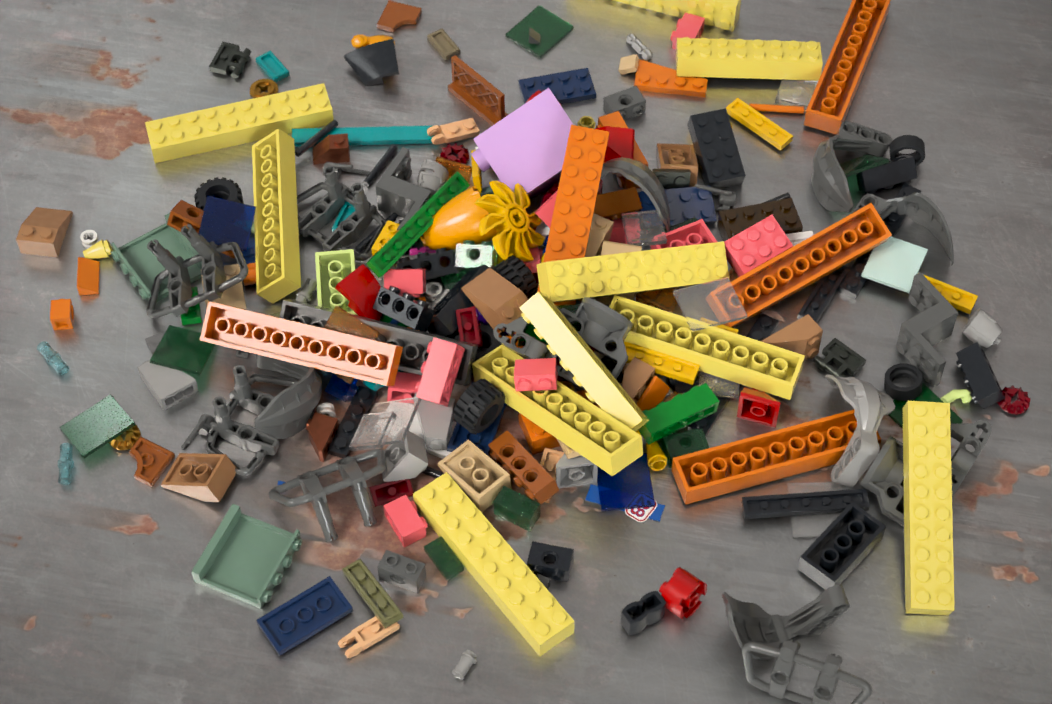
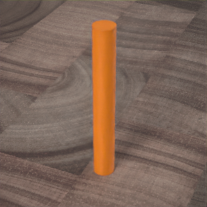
(778, 108)

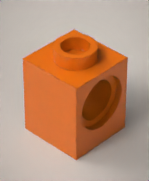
(62, 314)

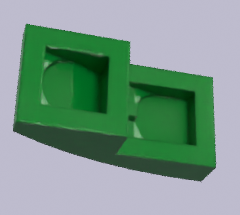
(193, 315)

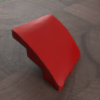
(361, 291)

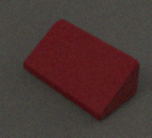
(469, 326)
(390, 491)

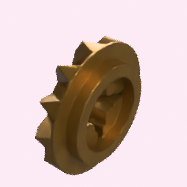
(263, 85)
(131, 438)

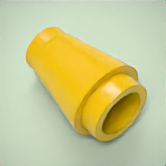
(655, 456)

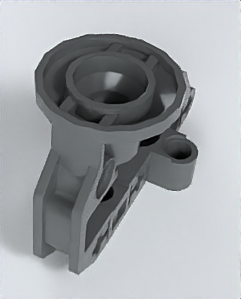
(598, 328)
(887, 468)

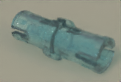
(53, 358)
(65, 464)

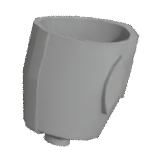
(434, 180)
(983, 329)

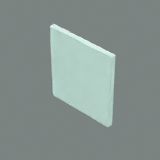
(895, 263)

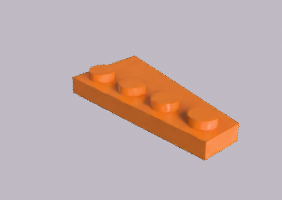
(662, 79)

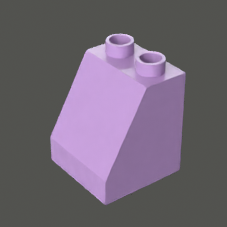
(527, 145)

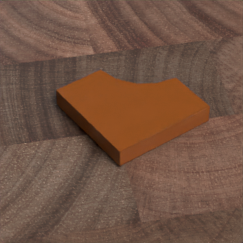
(398, 14)
(151, 460)

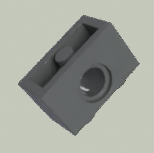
(628, 102)
(401, 571)

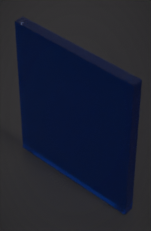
(227, 222)
(627, 488)

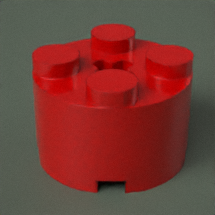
(683, 593)

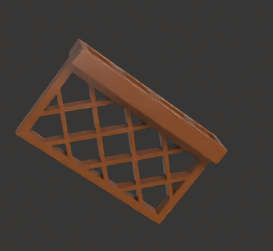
(476, 92)

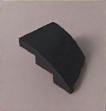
(374, 62)

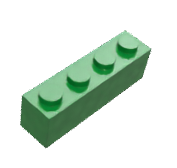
(679, 412)

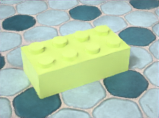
(330, 270)

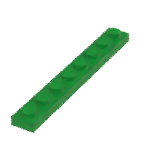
(416, 225)

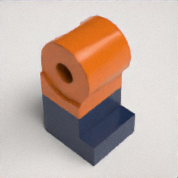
(249, 257)

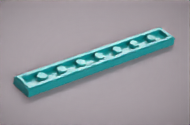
(370, 135)

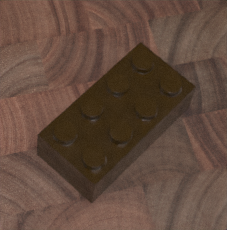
(739, 219)

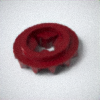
(463, 153)
(1017, 407)

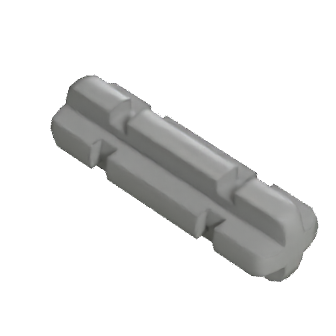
(639, 47)

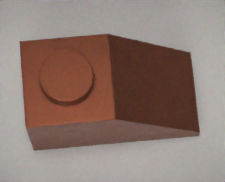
(332, 149)
(321, 433)

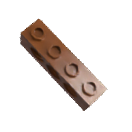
(185, 214)
(523, 468)

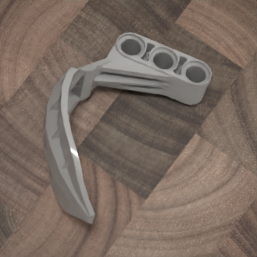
(863, 446)

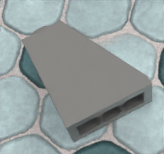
(167, 384)
(436, 423)

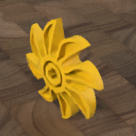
(510, 220)

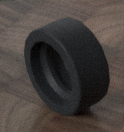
(908, 142)
(903, 393)

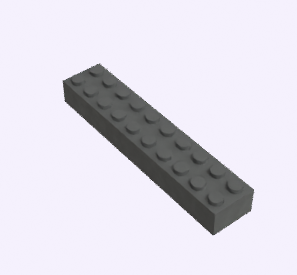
(413, 341)

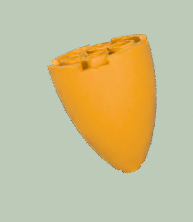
(457, 222)

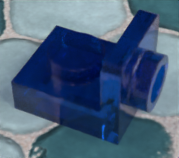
(340, 388)

